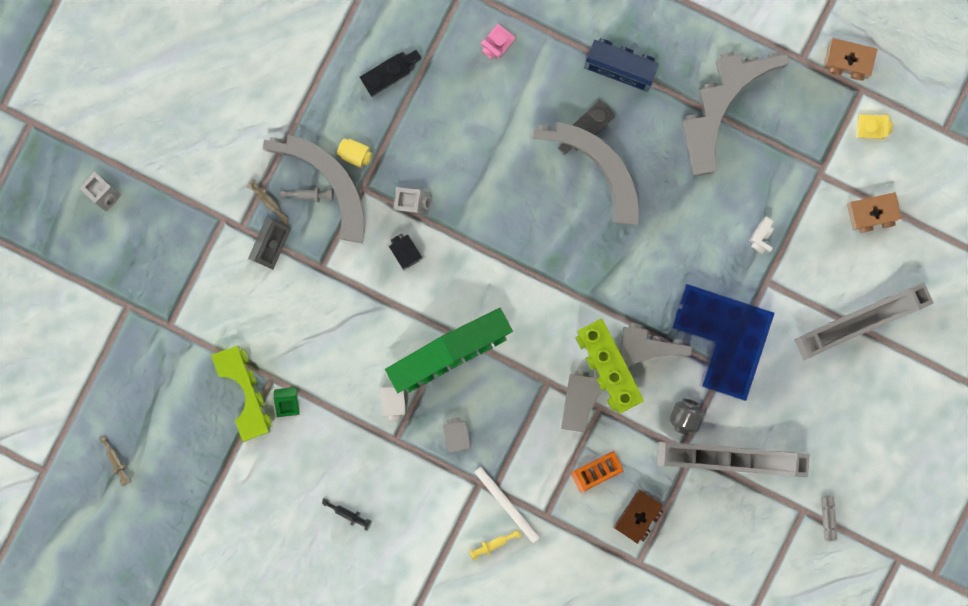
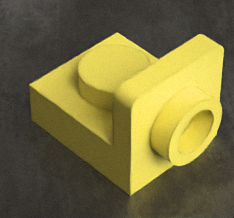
(874, 127)

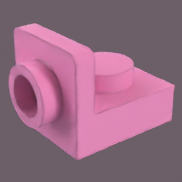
(497, 42)

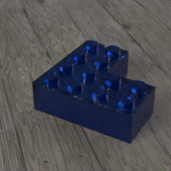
(736, 335)

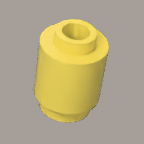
(354, 152)

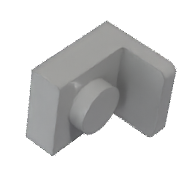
(100, 191)
(412, 200)

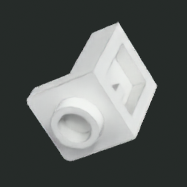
(762, 231)

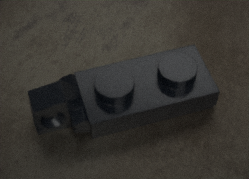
(389, 72)

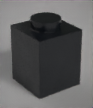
(405, 251)

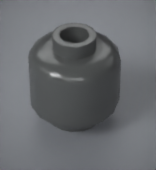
(686, 416)

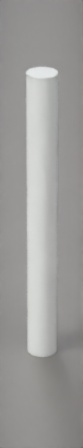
(506, 504)

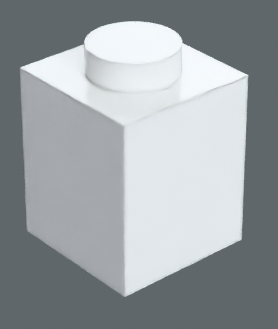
(392, 403)

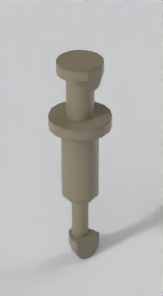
(267, 200)
(116, 463)

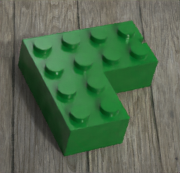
(449, 351)

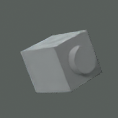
(456, 435)

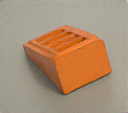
(579, 480)

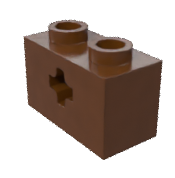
(639, 503)

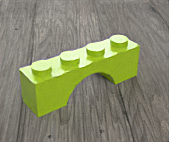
(252, 421)

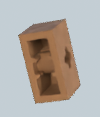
(861, 55)
(885, 204)

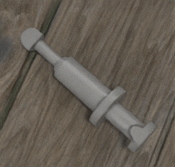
(310, 194)

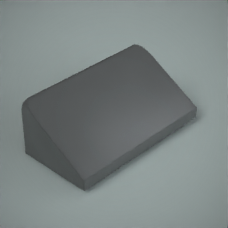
(269, 243)

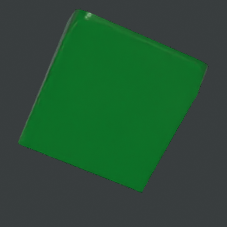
(286, 402)

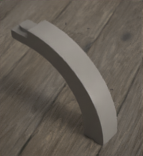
(615, 172)
(349, 200)
(863, 320)

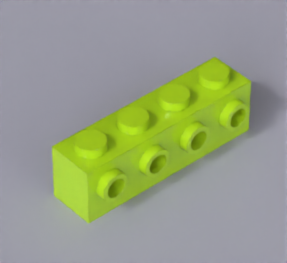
(610, 366)

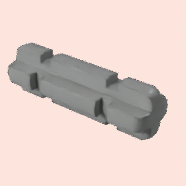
(829, 518)

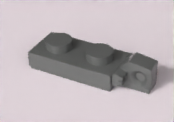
(592, 121)

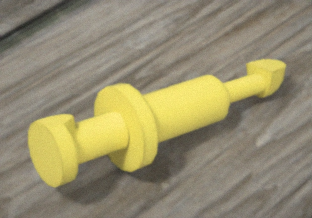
(492, 545)

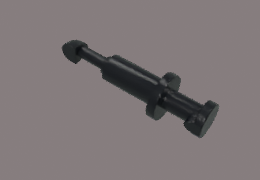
(349, 515)

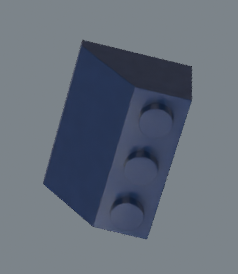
(621, 64)

